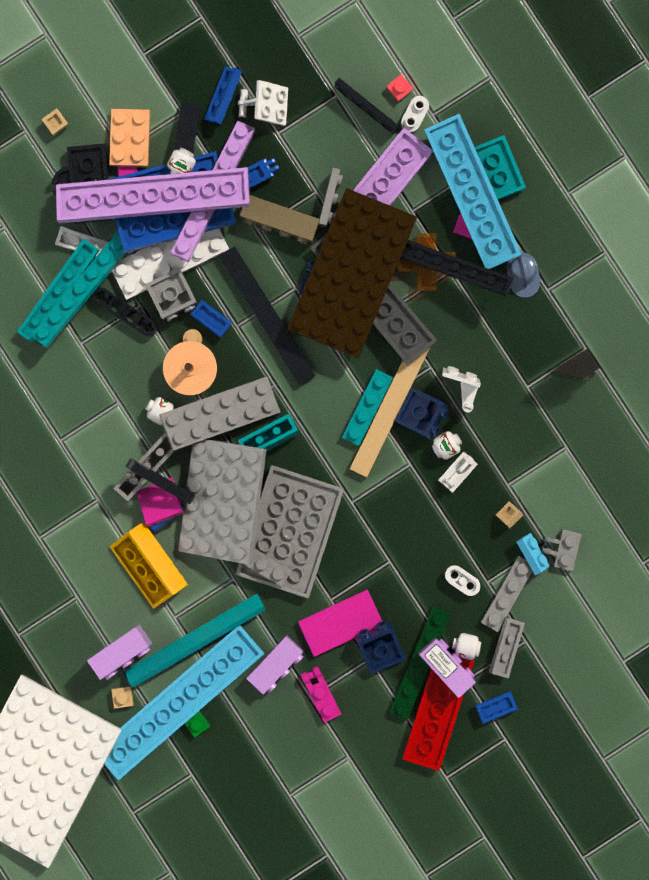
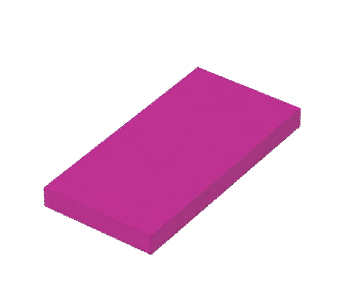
(339, 622)

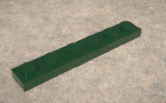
(418, 667)

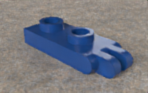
(261, 172)

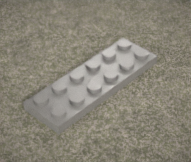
(219, 413)

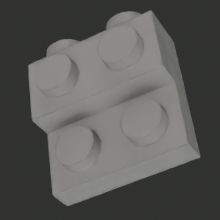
(171, 294)

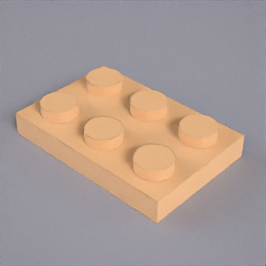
(129, 138)

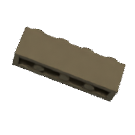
(281, 219)

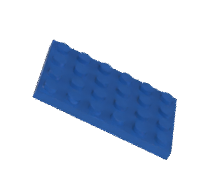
(152, 230)

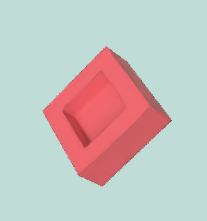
(399, 87)

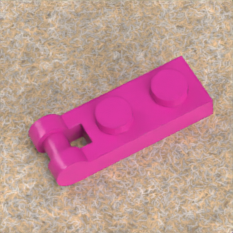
(321, 694)

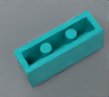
(271, 434)

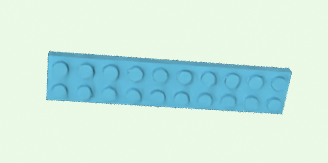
(182, 700)

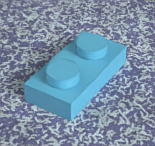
(533, 554)

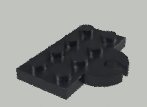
(85, 165)

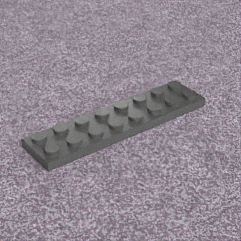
(398, 323)

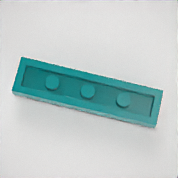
(367, 407)

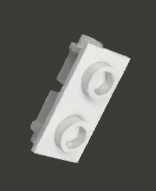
(458, 471)

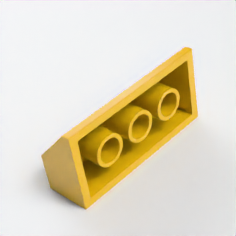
(148, 565)

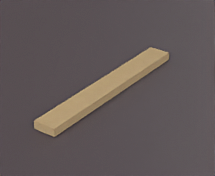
(386, 415)

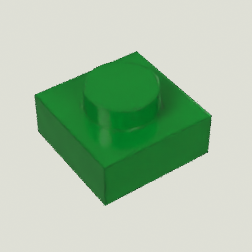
(197, 724)

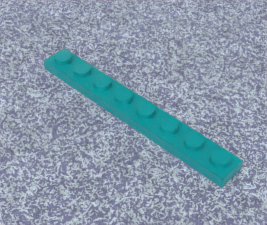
(79, 292)

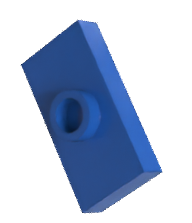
(211, 318)
(496, 707)

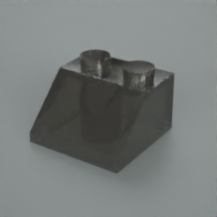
(577, 368)

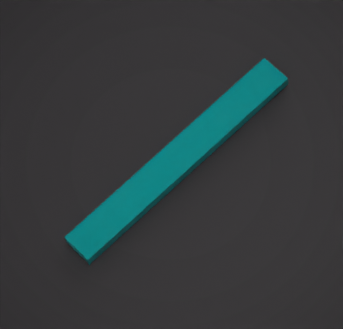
(194, 640)

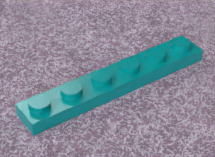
(61, 284)

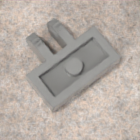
(566, 550)

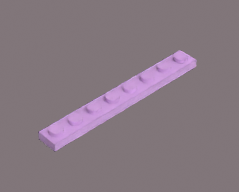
(199, 220)

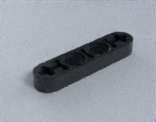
(123, 313)
(160, 481)

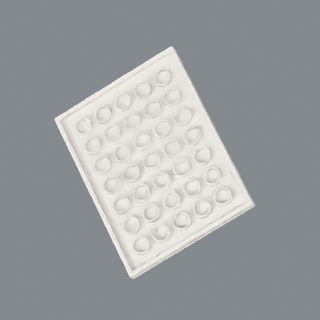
(47, 767)

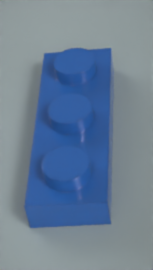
(223, 95)

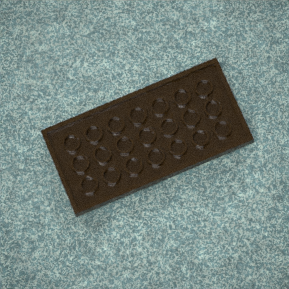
(352, 273)

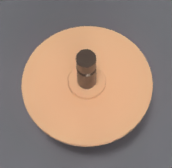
(189, 368)

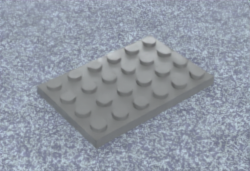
(226, 500)
(294, 527)

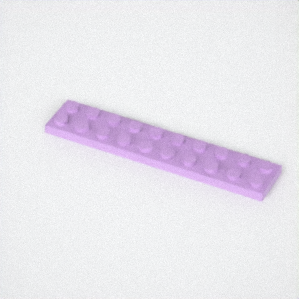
(152, 195)

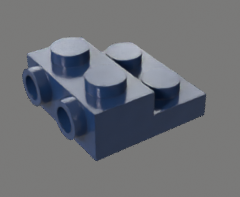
(422, 413)
(380, 647)

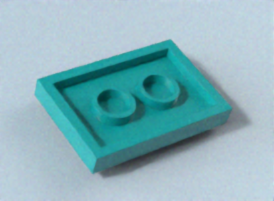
(500, 167)

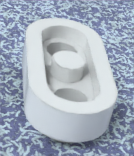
(415, 114)
(462, 580)

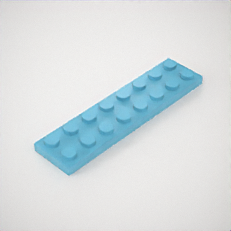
(472, 192)

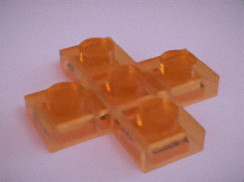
(425, 277)

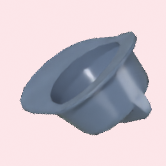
(525, 275)

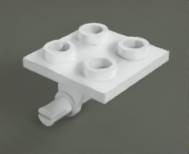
(269, 103)
(469, 385)

